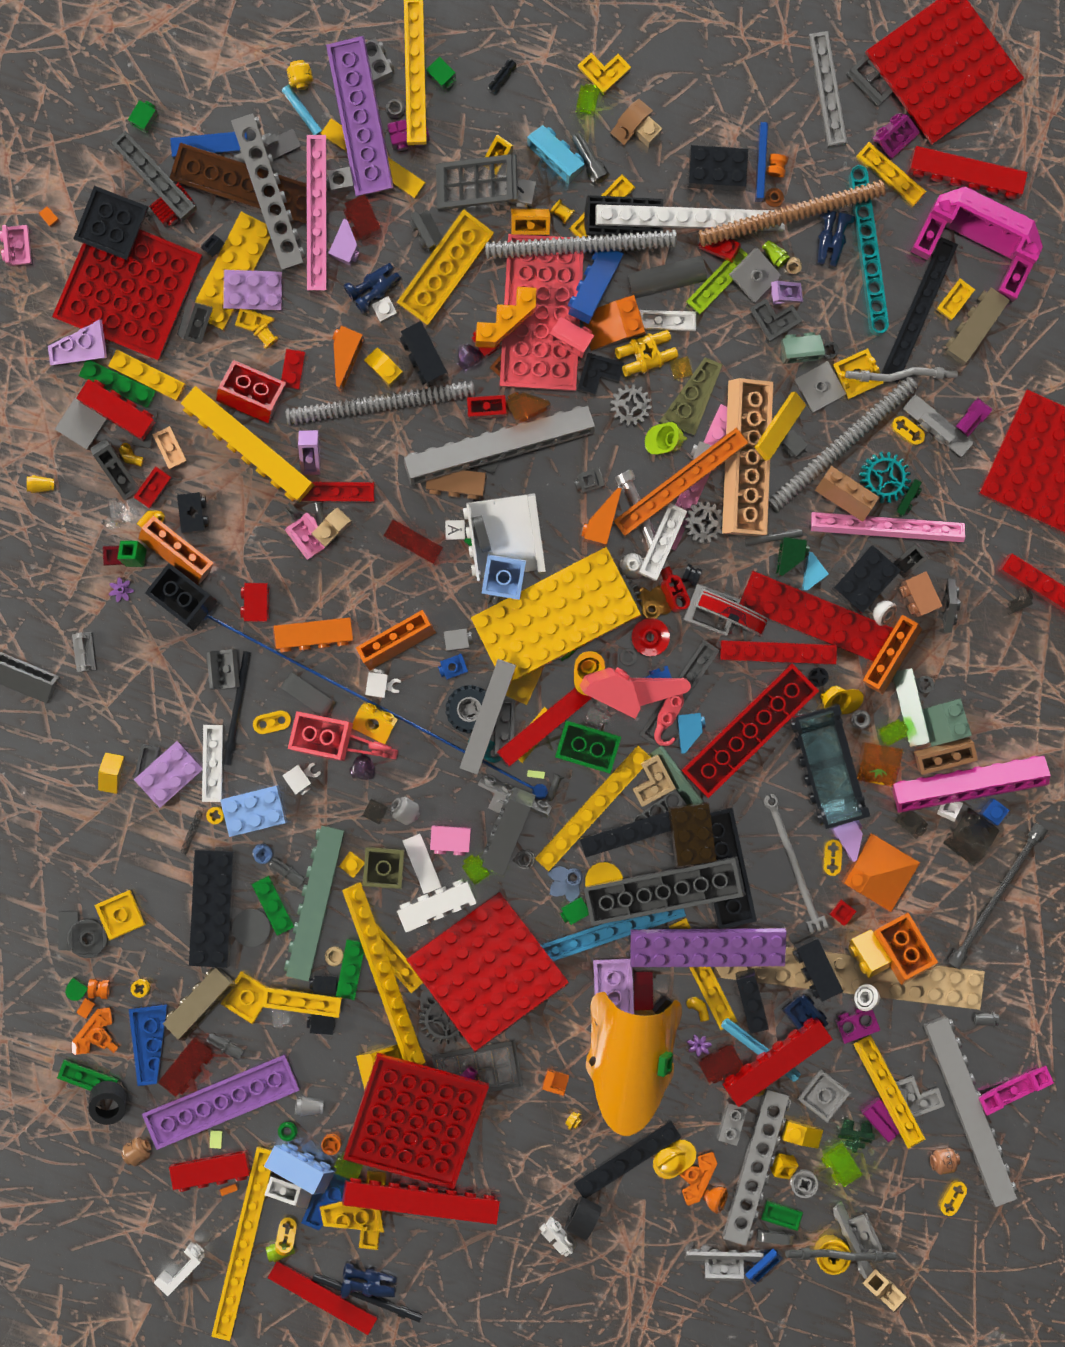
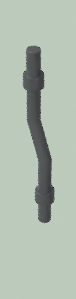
(806, 1254)

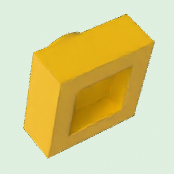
(351, 864)

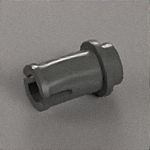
(986, 1019)

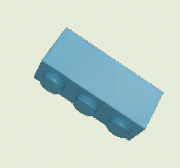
(555, 153)

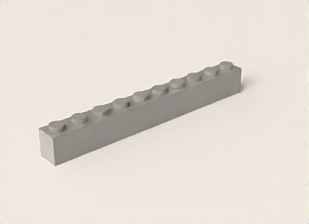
(499, 444)
(970, 1111)

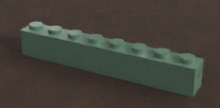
(315, 903)

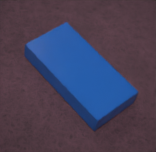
(766, 1264)

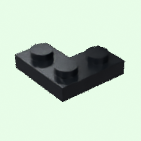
(598, 367)

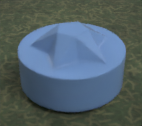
(262, 853)

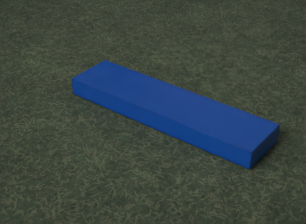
(214, 143)
(761, 162)

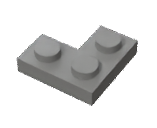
(919, 1102)

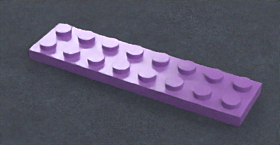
(360, 116)
(707, 947)
(220, 1101)

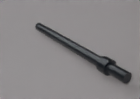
(230, 744)
(401, 1311)

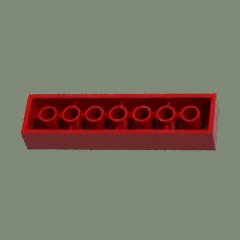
(749, 730)

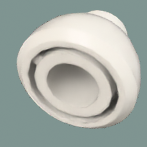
(630, 565)
(883, 612)
(867, 997)

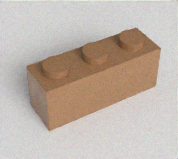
(459, 483)
(847, 493)
(945, 755)

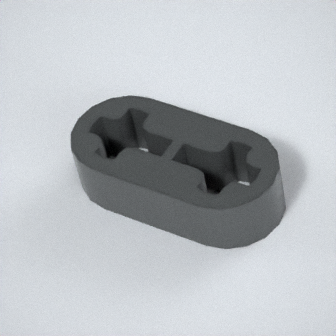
(481, 534)
(775, 1237)

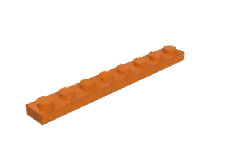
(681, 481)

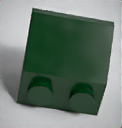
(791, 553)

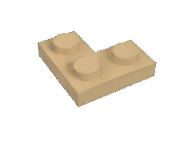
(658, 783)

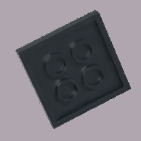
(111, 223)

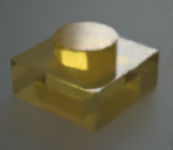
(680, 368)

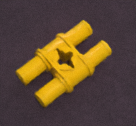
(644, 361)

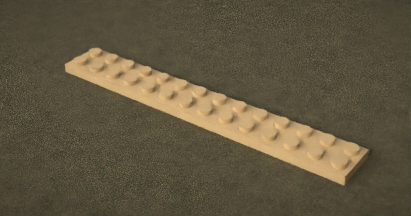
(937, 986)

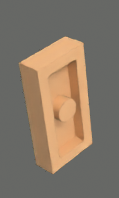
(169, 448)

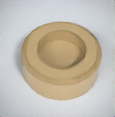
(334, 956)

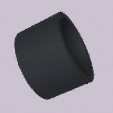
(107, 1090)
(583, 1218)

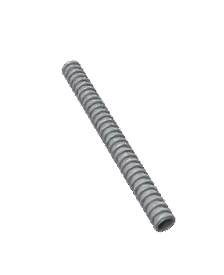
(581, 244)
(380, 403)
(843, 443)

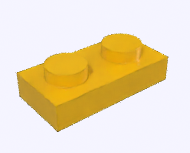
(955, 299)

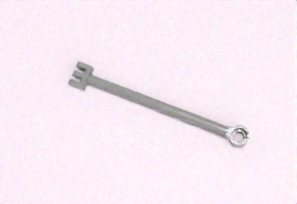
(815, 920)

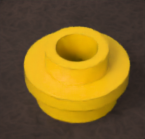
(574, 1120)

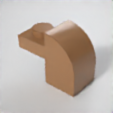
(630, 120)

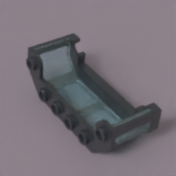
(829, 767)

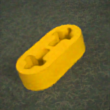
(905, 434)
(837, 857)
(957, 1200)
(281, 1236)

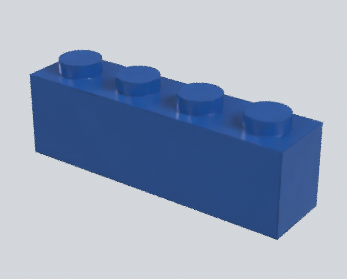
(595, 284)

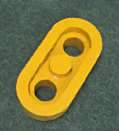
(272, 722)

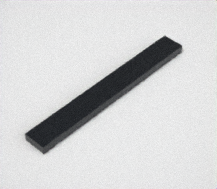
(920, 307)

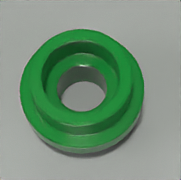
(285, 1137)

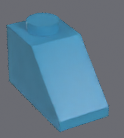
(689, 729)

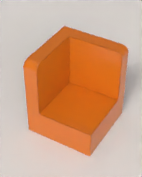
(555, 1082)

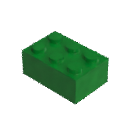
(588, 747)

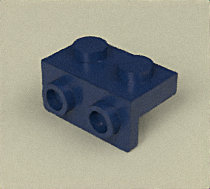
(802, 1009)

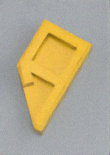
(252, 320)

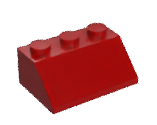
(250, 391)

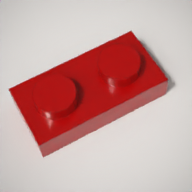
(725, 249)
(293, 368)
(152, 487)

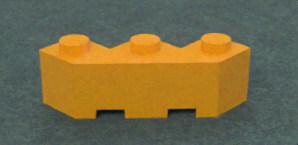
(507, 318)

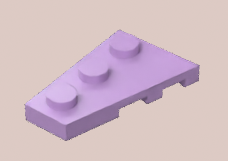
(81, 346)

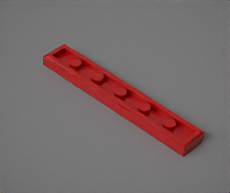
(542, 726)
(322, 1297)

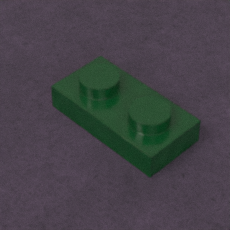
(905, 506)

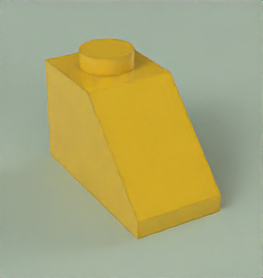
(384, 367)
(801, 1134)

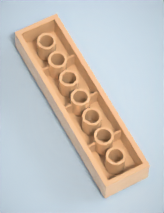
(746, 471)

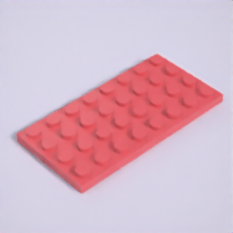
(527, 353)

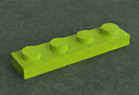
(715, 284)

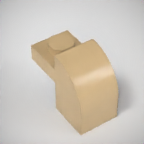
(331, 527)
(885, 1290)

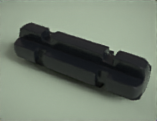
(502, 76)

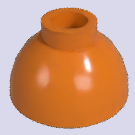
(716, 1199)

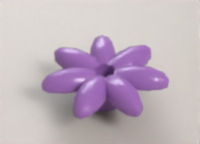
(119, 594)
(699, 1045)

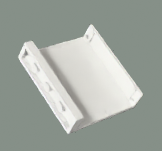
(511, 530)

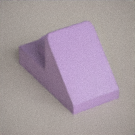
(786, 292)

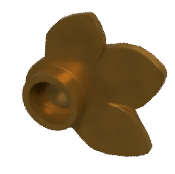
(653, 599)

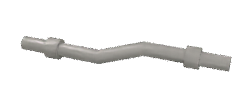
(937, 372)

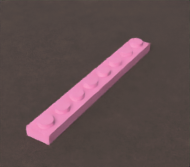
(316, 213)
(692, 495)
(888, 527)

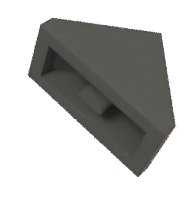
(911, 559)

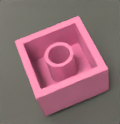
(450, 839)

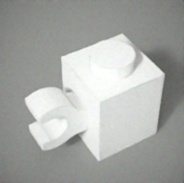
(378, 684)
(299, 779)

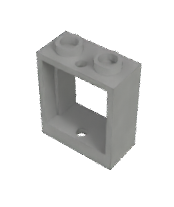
(729, 626)

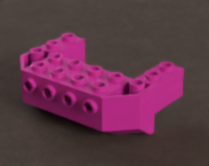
(989, 225)

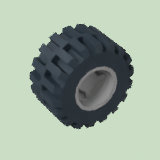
(464, 707)

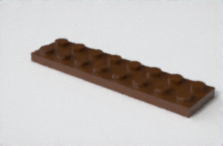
(232, 180)

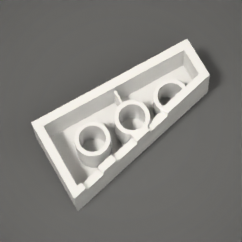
(437, 905)

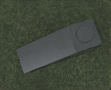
(114, 468)

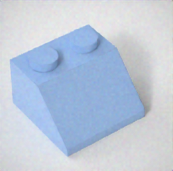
(503, 576)

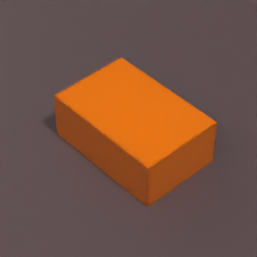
(48, 216)
(86, 1008)
(229, 1189)

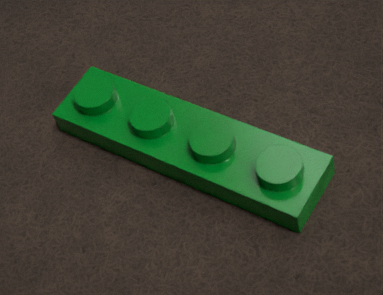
(124, 386)

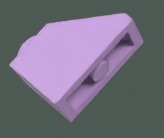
(344, 245)
(309, 452)
(850, 838)

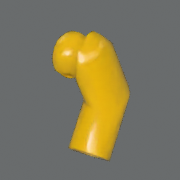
(128, 455)
(148, 515)
(699, 1006)

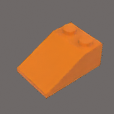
(615, 323)
(346, 351)
(600, 524)

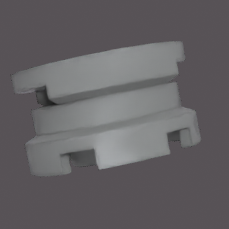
(804, 1183)

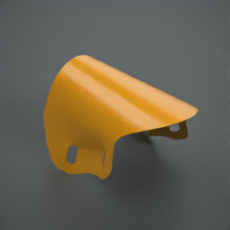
(628, 1060)

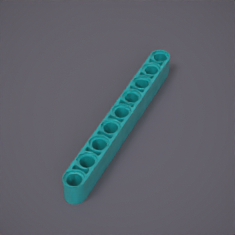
(866, 260)

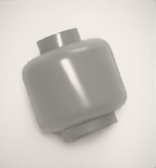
(405, 810)

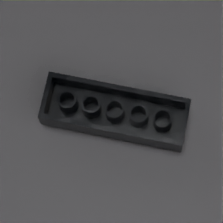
(727, 845)
(212, 908)

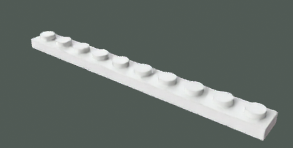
(673, 216)

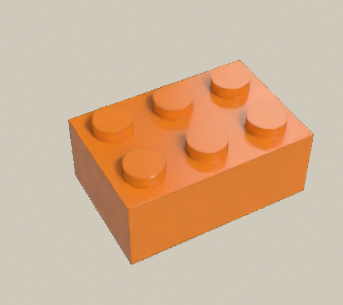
(905, 948)

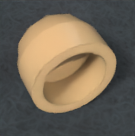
(792, 266)

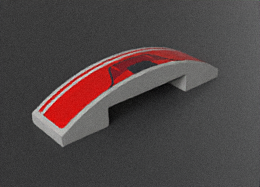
(731, 612)

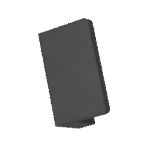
(194, 321)

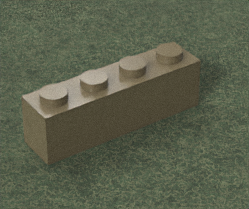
(977, 326)
(199, 1003)

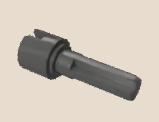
(595, 168)

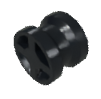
(691, 575)
(818, 674)

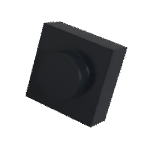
(212, 245)
(662, 1005)

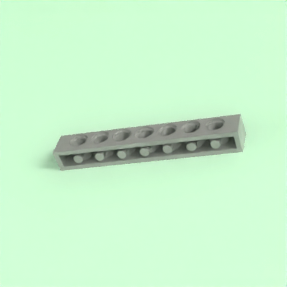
(241, 126)
(743, 1234)

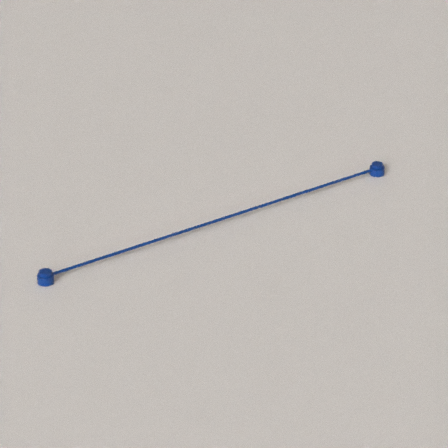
(539, 790)

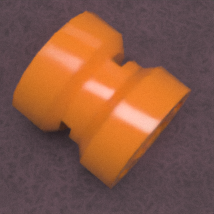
(777, 165)
(98, 989)
(331, 1147)

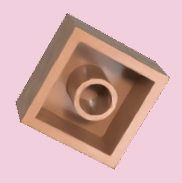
(920, 595)

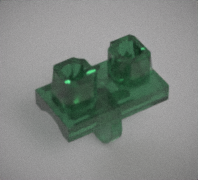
(864, 1135)

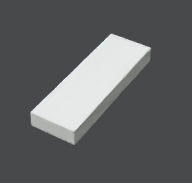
(669, 320)
(422, 863)

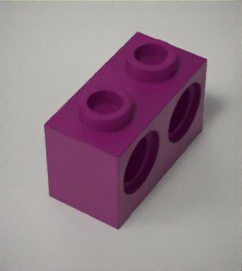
(858, 1030)

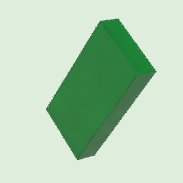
(781, 1215)

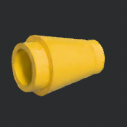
(39, 484)

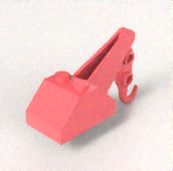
(628, 694)
(330, 738)

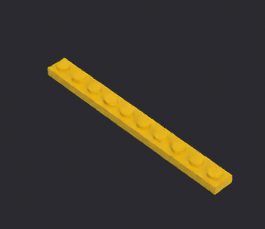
(383, 974)
(242, 1246)

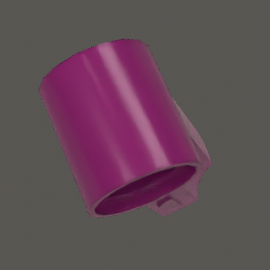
(976, 413)

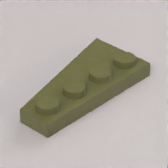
(692, 400)

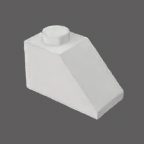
(288, 1192)

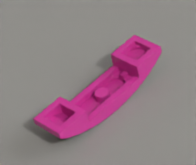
(1015, 1089)

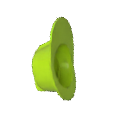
(664, 438)

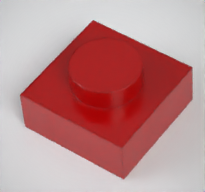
(842, 912)

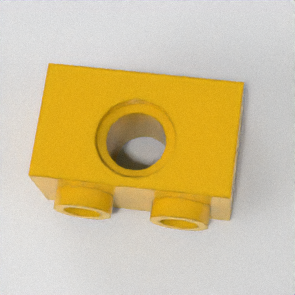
(364, 724)

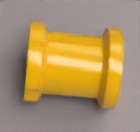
(562, 211)
(266, 336)
(210, 818)
(146, 989)

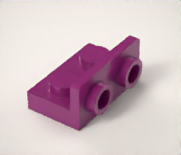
(896, 134)

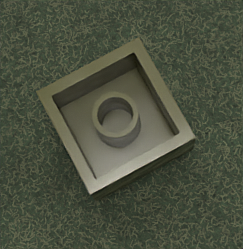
(383, 867)

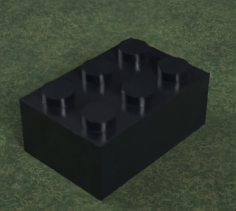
(717, 168)
(423, 354)
(866, 579)
(181, 597)
(817, 969)

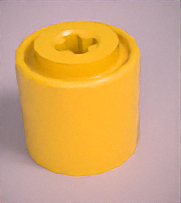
(825, 1263)

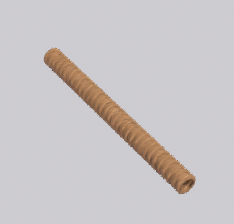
(792, 213)

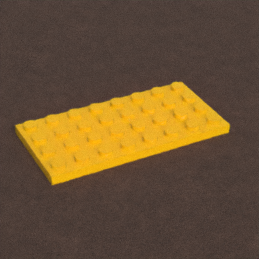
(557, 614)

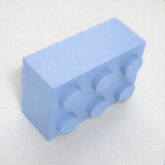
(253, 811)
(299, 1168)

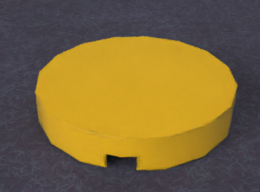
(601, 873)

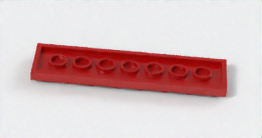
(814, 616)

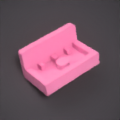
(16, 245)
(301, 535)

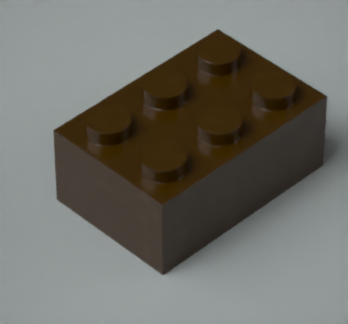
(692, 834)

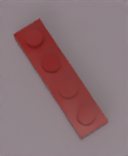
(341, 492)

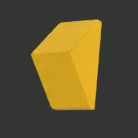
(499, 147)
(110, 773)

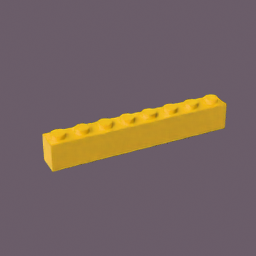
(247, 444)

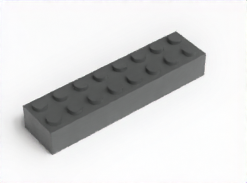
(664, 891)

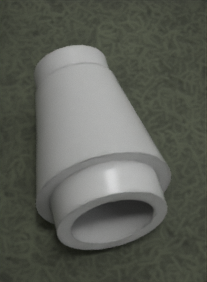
(308, 1107)

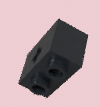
(186, 503)

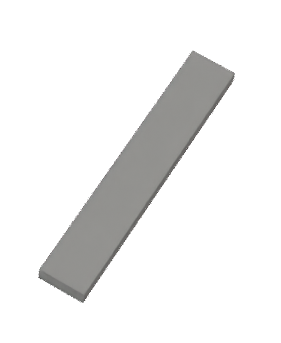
(828, 89)
(487, 716)

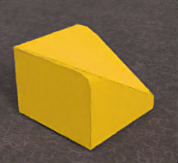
(784, 1166)

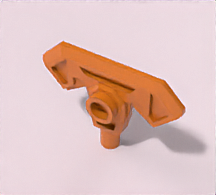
(94, 1033)
(698, 1178)

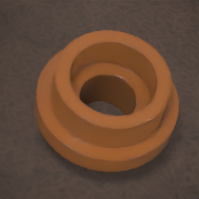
(774, 203)

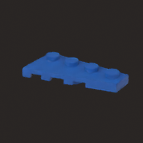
(147, 1041)

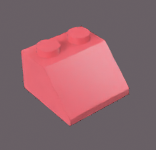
(571, 336)

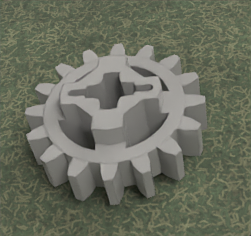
(622, 404)
(705, 514)

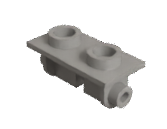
(84, 651)

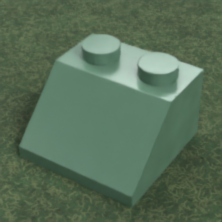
(802, 349)
(946, 722)

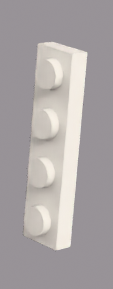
(662, 542)
(212, 763)

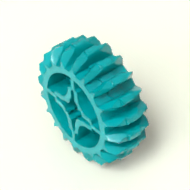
(893, 481)

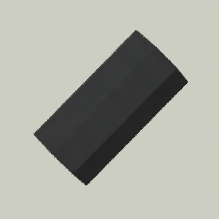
(590, 215)

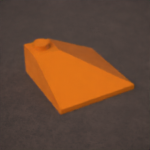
(880, 872)

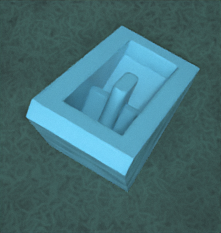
(813, 572)

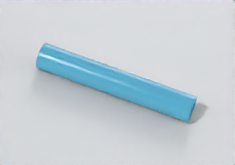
(301, 110)

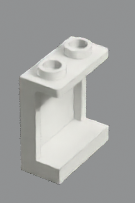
(167, 1283)

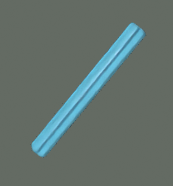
(753, 1043)

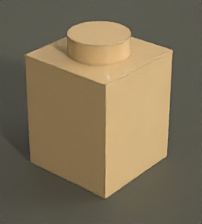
(648, 131)

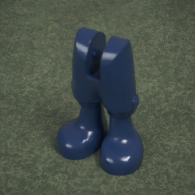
(828, 241)
(376, 281)
(373, 1283)

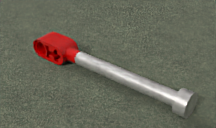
(626, 480)

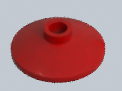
(654, 627)

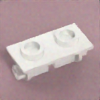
(565, 1243)

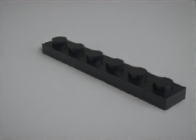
(626, 834)
(627, 1159)

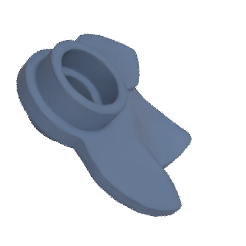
(563, 885)

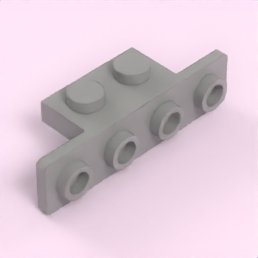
(276, 147)
(935, 423)
(501, 789)
(859, 1235)
(724, 1265)

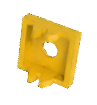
(862, 361)

